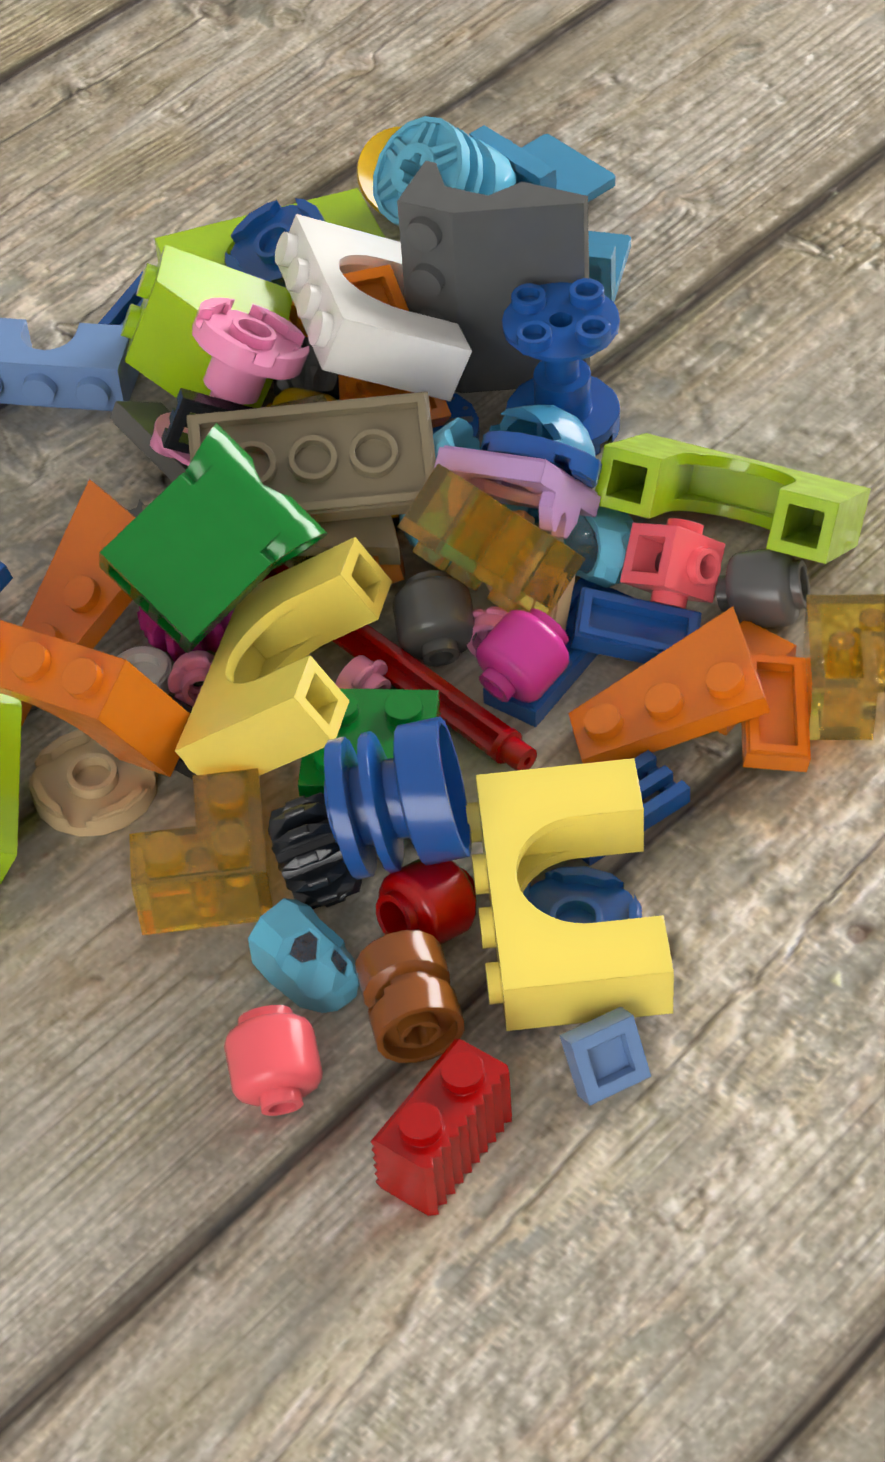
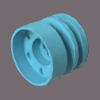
(461, 160)

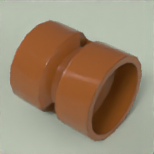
(409, 996)

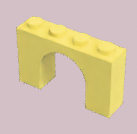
(262, 692)
(551, 967)

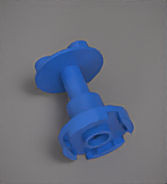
(561, 328)

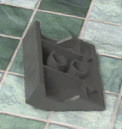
(474, 249)

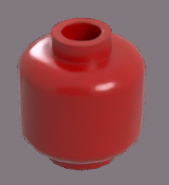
(427, 899)

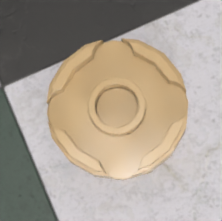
(87, 788)

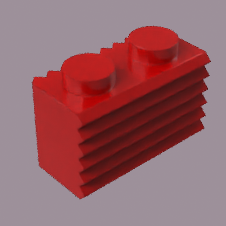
(443, 1127)

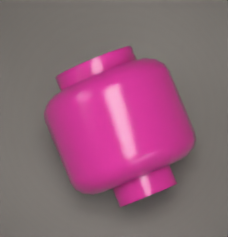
(522, 655)

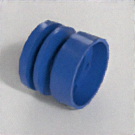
(383, 800)

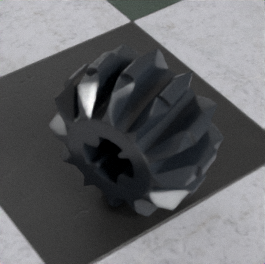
(310, 853)

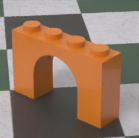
(93, 693)

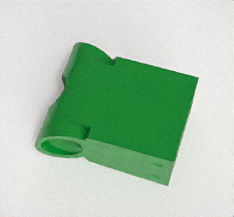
(207, 542)

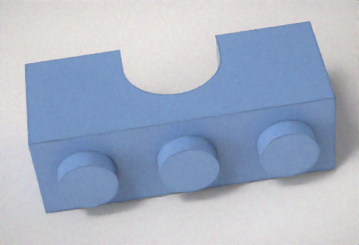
(78, 375)

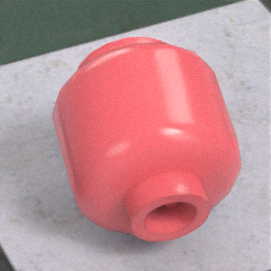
(273, 1059)

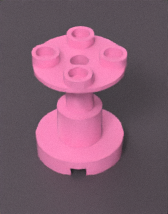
(243, 354)

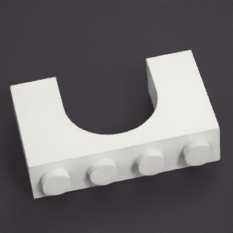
(355, 331)

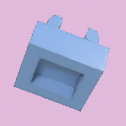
(605, 1055)

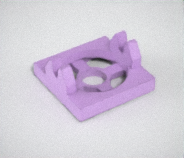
(525, 483)

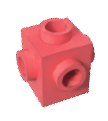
(673, 562)

